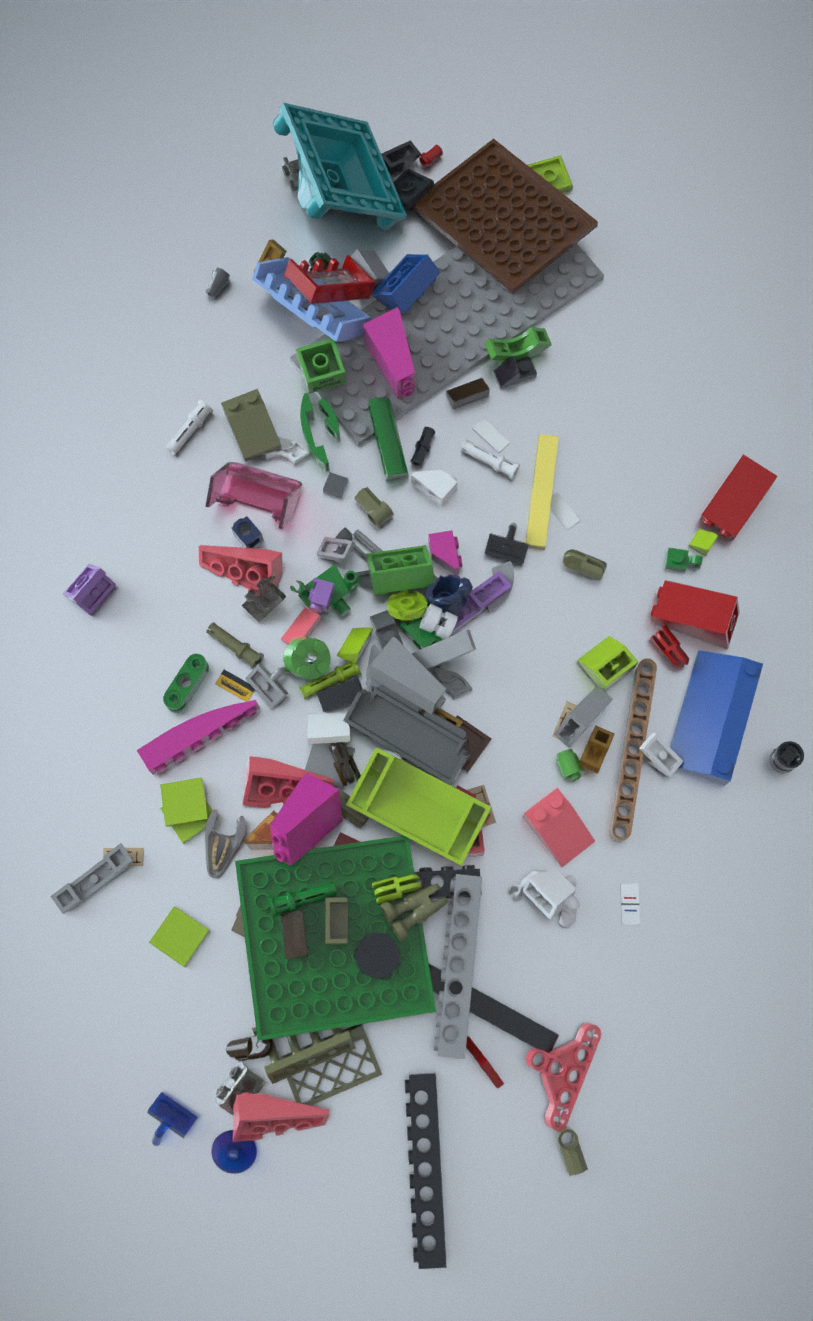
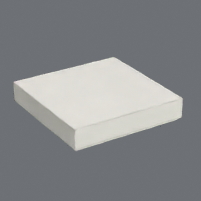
(327, 728)

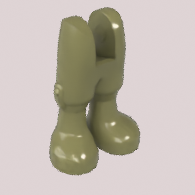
(421, 907)

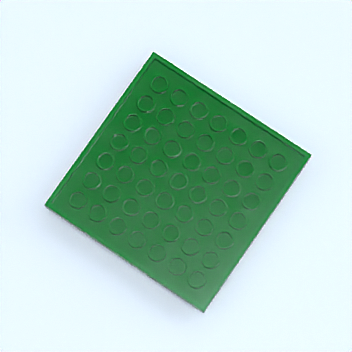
(327, 985)

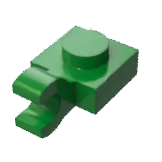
(679, 560)

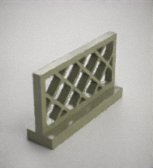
(357, 1033)

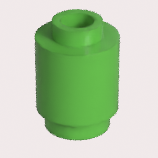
(568, 764)

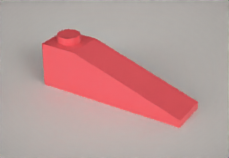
(272, 781)
(267, 1114)

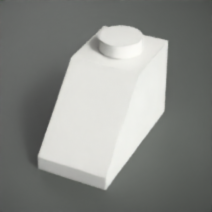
(436, 484)

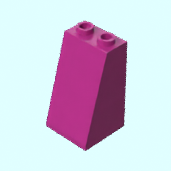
(389, 348)
(305, 818)

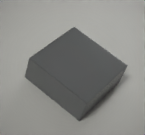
(335, 485)

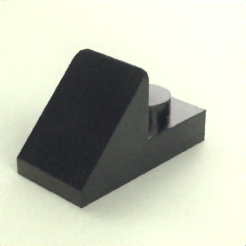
(514, 371)

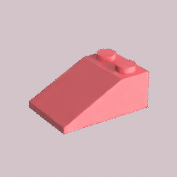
(558, 827)

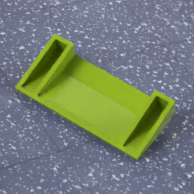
(419, 806)

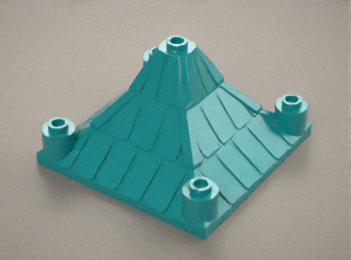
(339, 165)

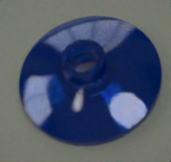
(224, 1145)

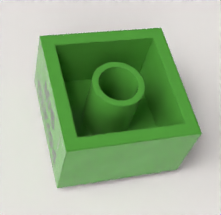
(321, 365)

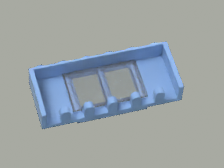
(336, 319)

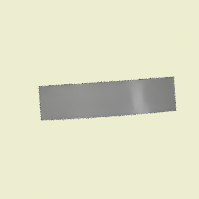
(92, 880)

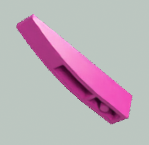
(191, 735)

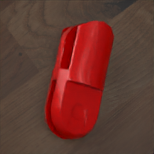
(670, 647)

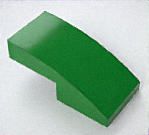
(331, 421)

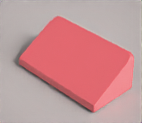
(302, 626)

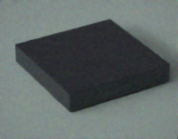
(412, 187)

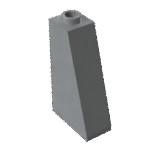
(407, 677)

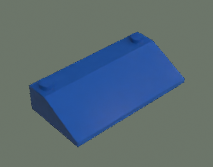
(715, 715)

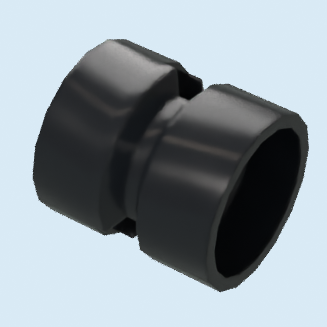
(786, 757)

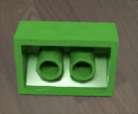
(400, 569)

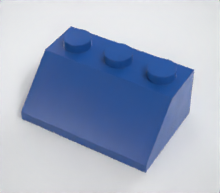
(406, 282)

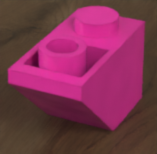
(443, 551)

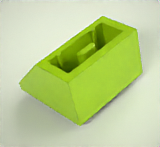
(608, 662)

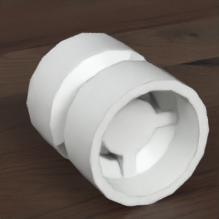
(431, 620)

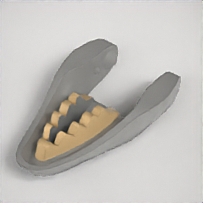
(221, 847)

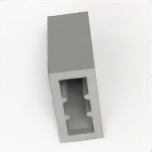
(583, 716)

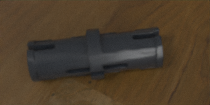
(422, 446)

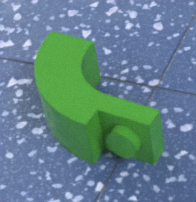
(523, 346)

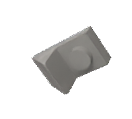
(336, 549)

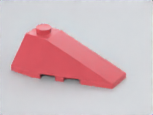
(242, 564)

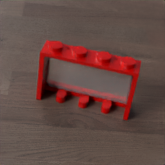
(331, 284)

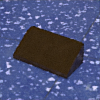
(468, 392)
(294, 934)

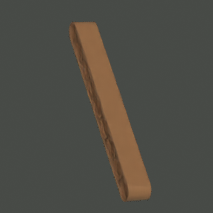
(627, 757)

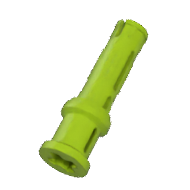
(339, 674)

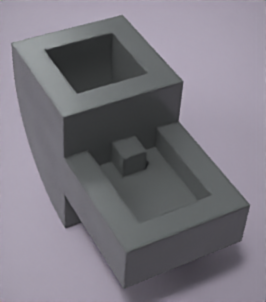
(385, 627)

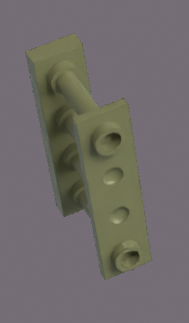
(307, 1058)

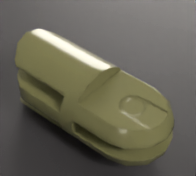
(584, 564)

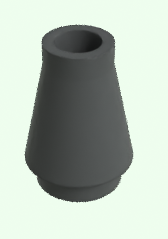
(217, 282)

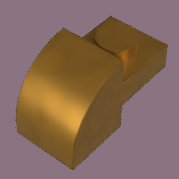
(596, 749)

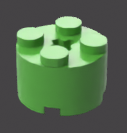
(317, 661)

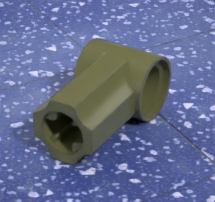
(376, 510)
(349, 813)
(571, 1152)

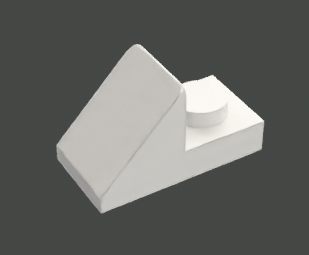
(660, 755)

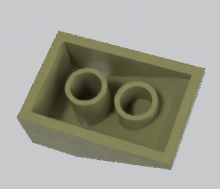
(251, 424)

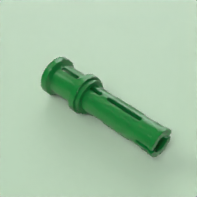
(292, 900)

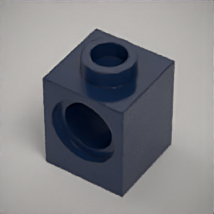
(250, 540)

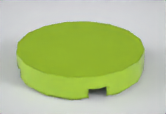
(407, 605)

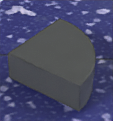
(364, 580)

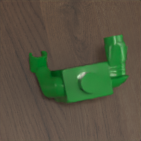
(342, 592)

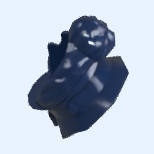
(449, 593)

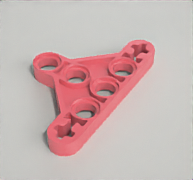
(559, 1082)

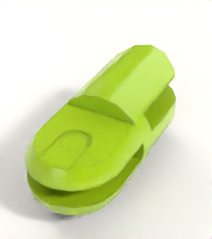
(394, 884)

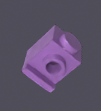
(321, 595)

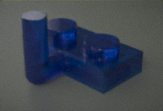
(171, 1116)

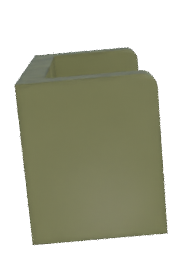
(336, 921)

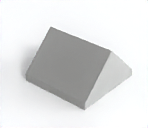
(371, 264)

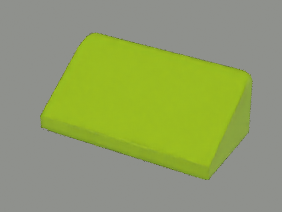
(355, 644)

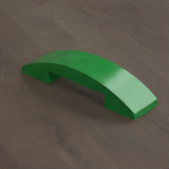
(318, 453)

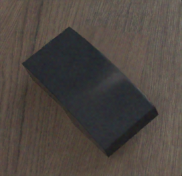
(339, 694)

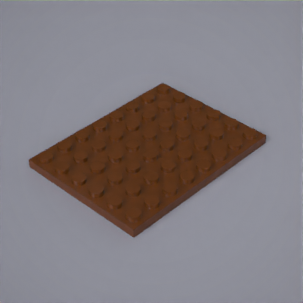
(504, 215)

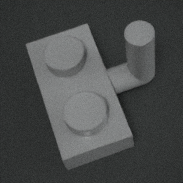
(267, 684)

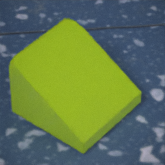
(703, 541)

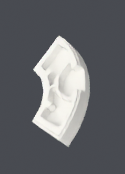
(290, 450)

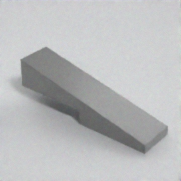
(446, 650)

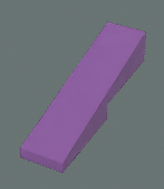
(481, 598)

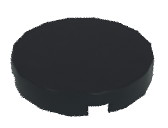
(377, 955)

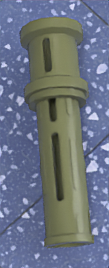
(242, 650)

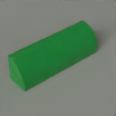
(387, 438)

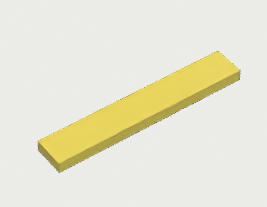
(542, 491)

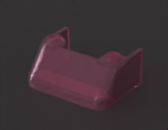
(256, 489)

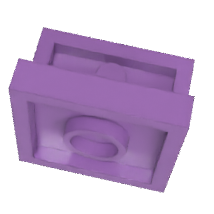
(89, 588)

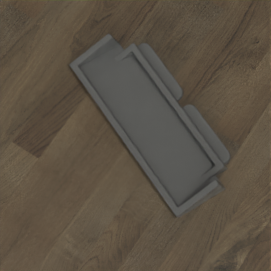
(415, 735)

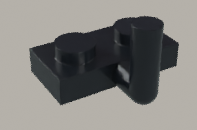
(506, 546)

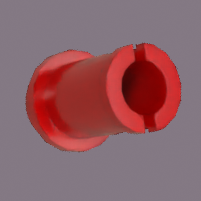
(427, 158)

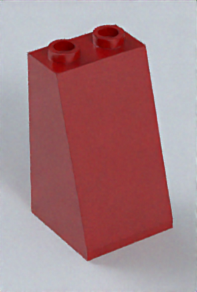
(738, 497)
(697, 612)

